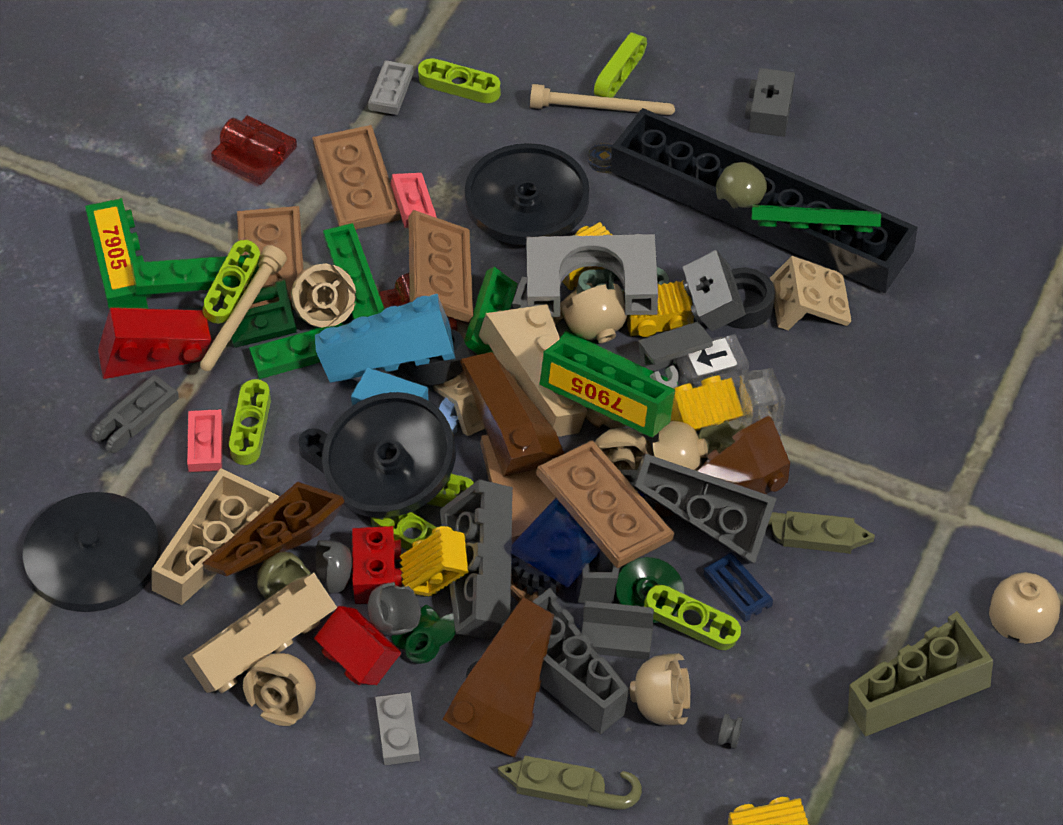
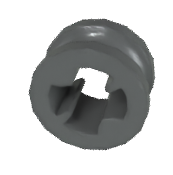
(730, 731)

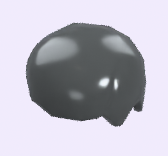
(333, 565)
(393, 609)

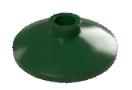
(643, 575)

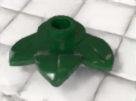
(425, 640)

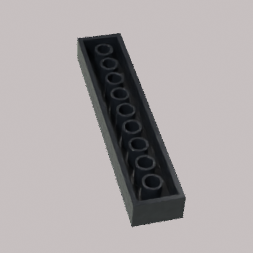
(689, 164)

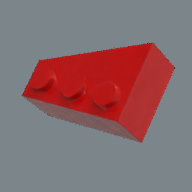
(151, 340)

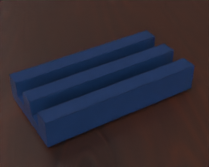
(727, 593)

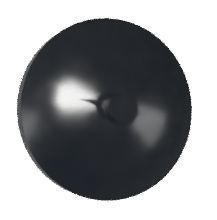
(526, 193)
(389, 454)
(91, 551)

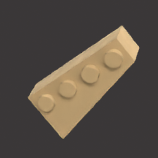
(519, 343)
(217, 516)
(260, 632)

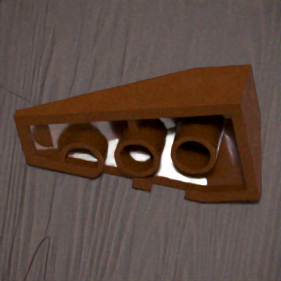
(512, 421)
(753, 461)
(283, 525)
(502, 687)

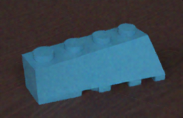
(386, 340)

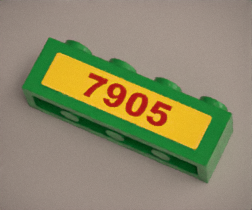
(116, 252)
(607, 387)

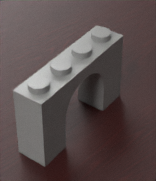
(625, 255)

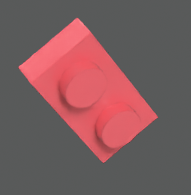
(411, 195)
(205, 440)

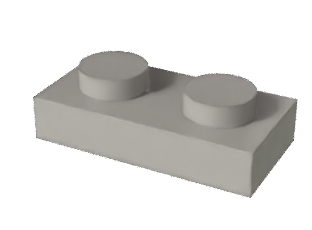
(397, 728)

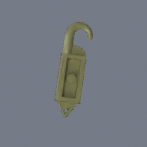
(818, 532)
(567, 783)

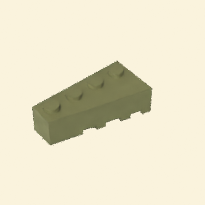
(921, 678)

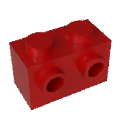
(374, 560)
(357, 646)

